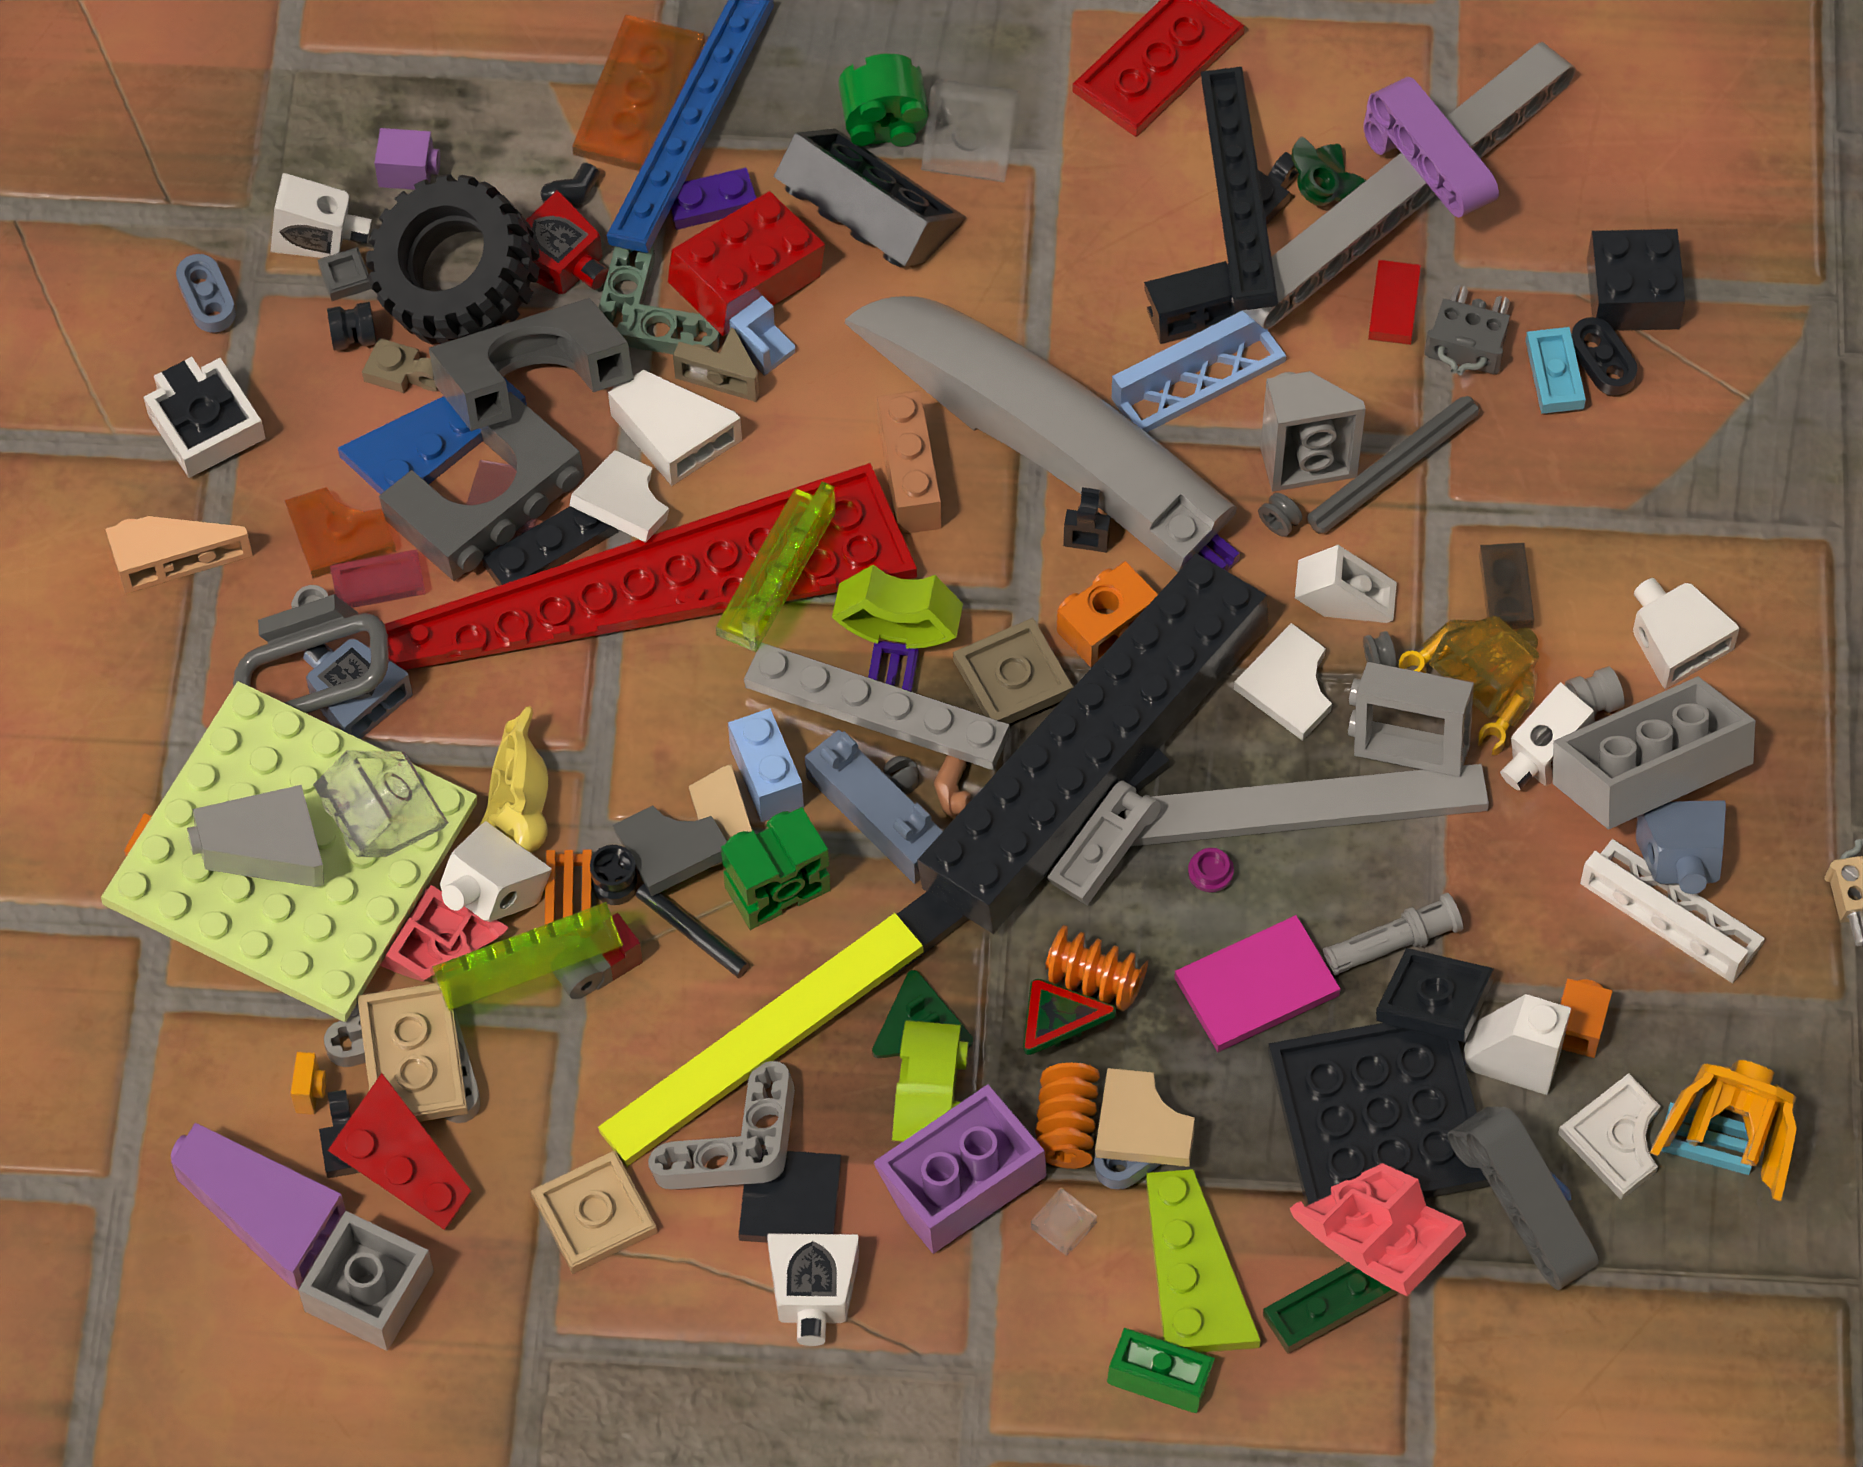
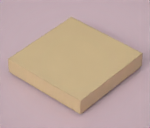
(593, 1212)

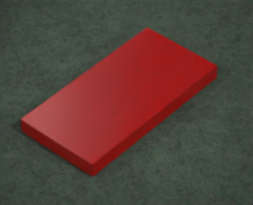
(1157, 61)

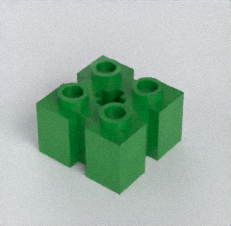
(775, 867)

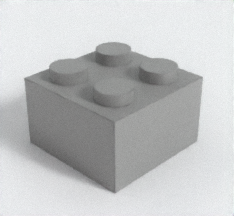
(366, 1280)

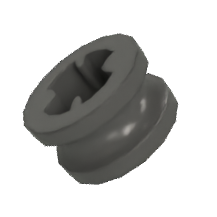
(1280, 514)
(1379, 649)

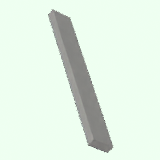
(1314, 804)

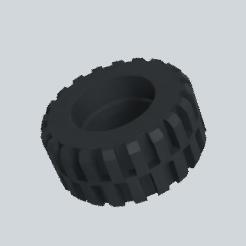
(419, 225)

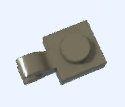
(396, 365)

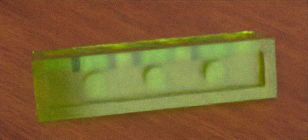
(777, 567)
(526, 956)

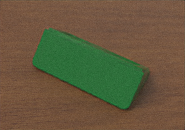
(1160, 1370)

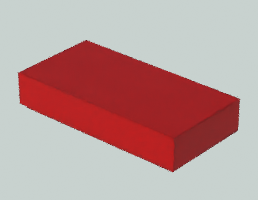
(1394, 302)

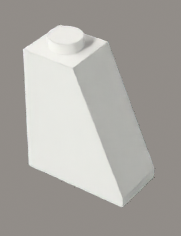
(673, 424)
(1518, 1043)

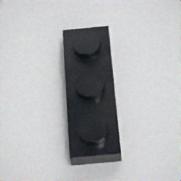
(546, 545)

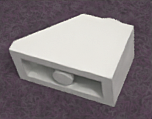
(1345, 587)

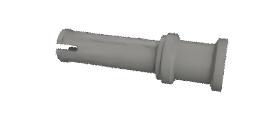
(1412, 928)

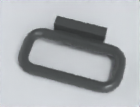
(313, 626)

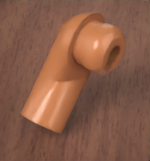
(947, 787)

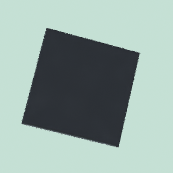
(1435, 994)
(796, 1201)

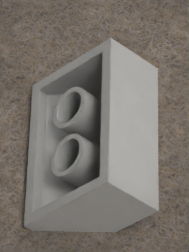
(1309, 431)

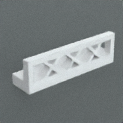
(1667, 916)

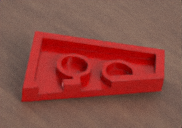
(400, 1156)

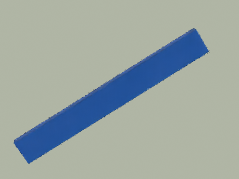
(688, 124)

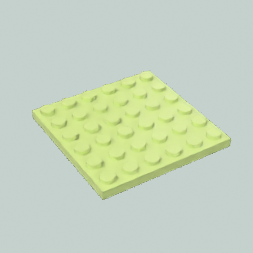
(291, 936)

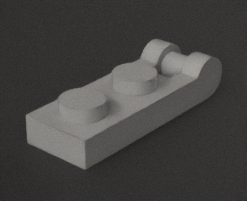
(1103, 842)

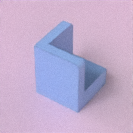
(761, 337)

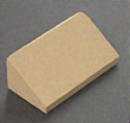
(720, 797)

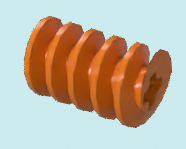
(1094, 969)
(1066, 1114)

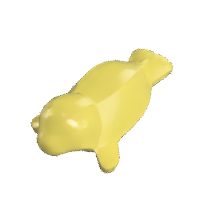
(518, 787)

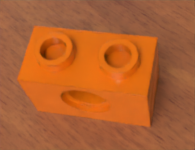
(1094, 632)

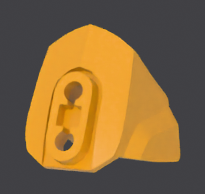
(1748, 1092)

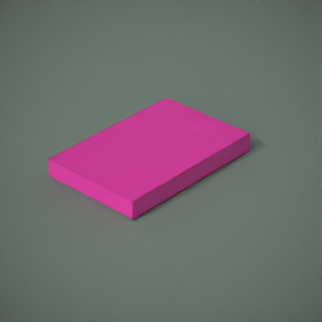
(1257, 983)

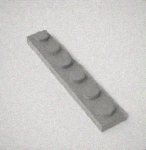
(877, 706)

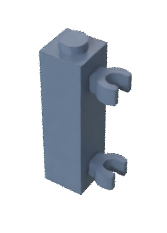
(872, 802)

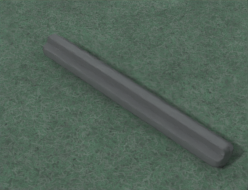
(1393, 464)

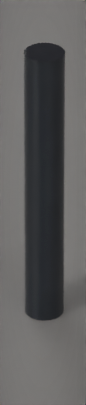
(694, 931)

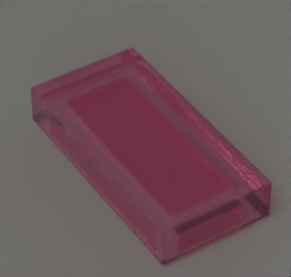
(378, 579)

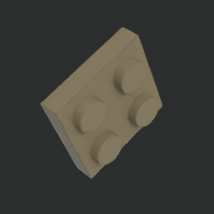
(1013, 673)

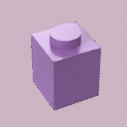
(405, 158)

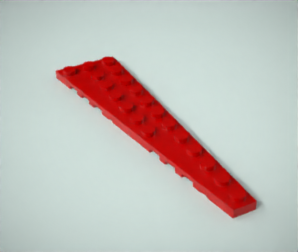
(658, 581)

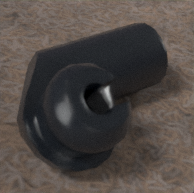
(575, 189)

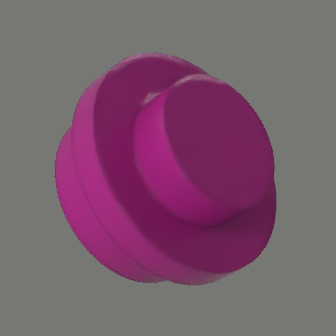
(1210, 870)

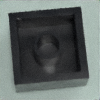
(1636, 279)

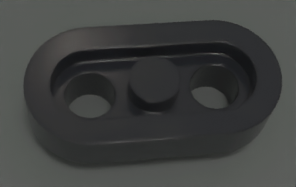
(1605, 359)

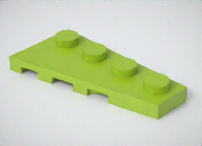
(1194, 1276)

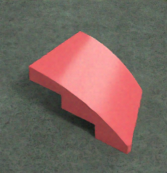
(436, 936)
(1382, 1227)

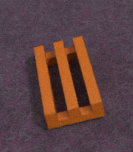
(567, 860)

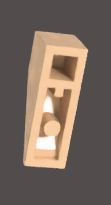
(166, 549)

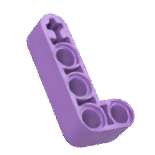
(1409, 120)

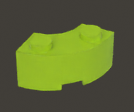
(897, 609)
(927, 1075)

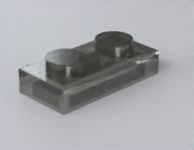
(1507, 584)

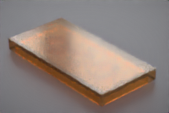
(636, 91)

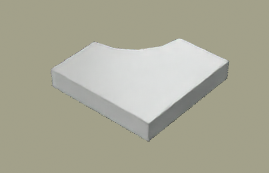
(621, 497)
(1285, 682)
(1613, 1135)

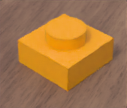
(307, 1083)

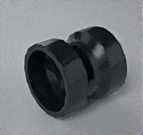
(351, 326)
(609, 865)

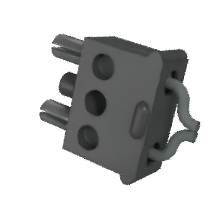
(1469, 334)

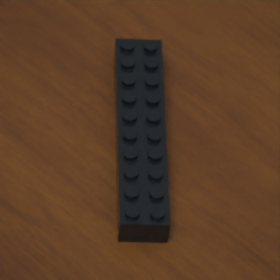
(1092, 741)

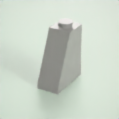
(259, 838)

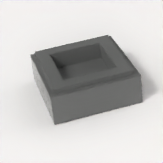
(344, 274)

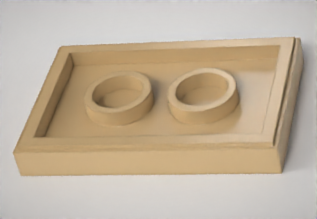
(416, 1049)

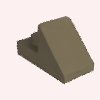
(725, 371)

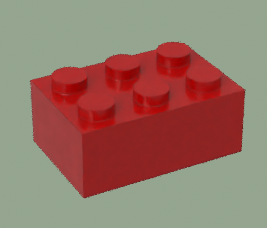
(745, 257)

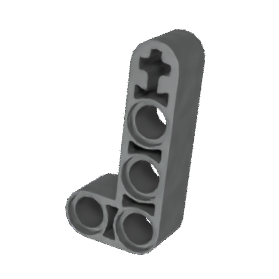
(1527, 1192)

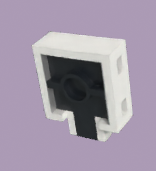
(202, 414)

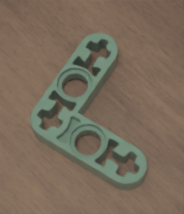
(639, 316)

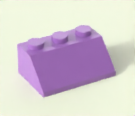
(961, 1168)

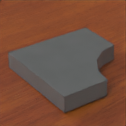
(669, 849)

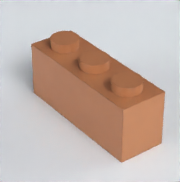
(909, 462)

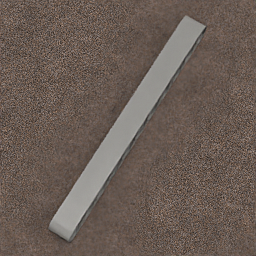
(1399, 189)

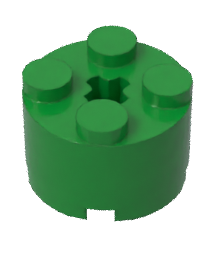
(883, 100)

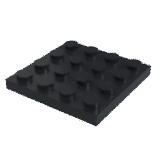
(1374, 1101)

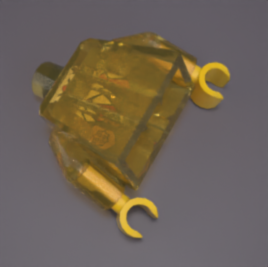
(1490, 657)

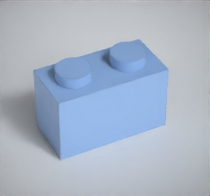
(765, 764)

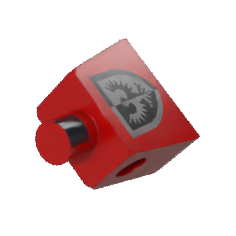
(567, 246)

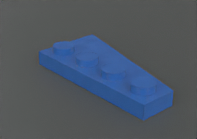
(420, 441)

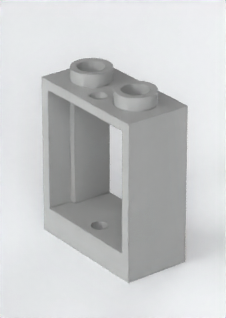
(1418, 694)

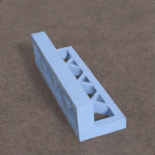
(1188, 358)

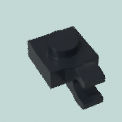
(1274, 185)
(1087, 527)
(340, 1115)

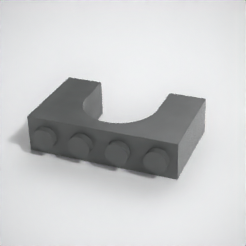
(573, 335)
(459, 534)

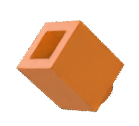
(1587, 1015)

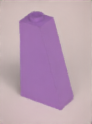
(259, 1200)

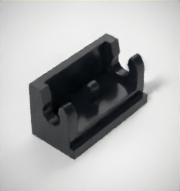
(1189, 301)

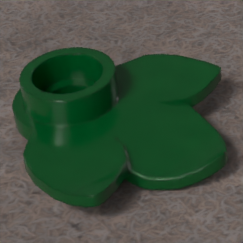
(1322, 173)

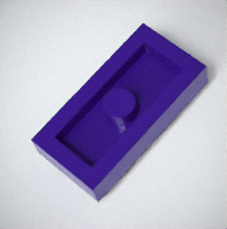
(711, 198)

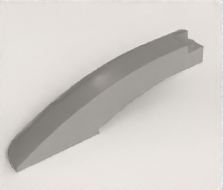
(1049, 420)

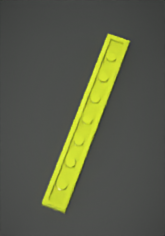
(760, 1039)

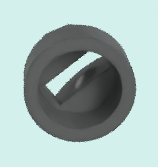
(905, 779)

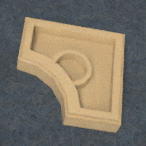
(1138, 1123)

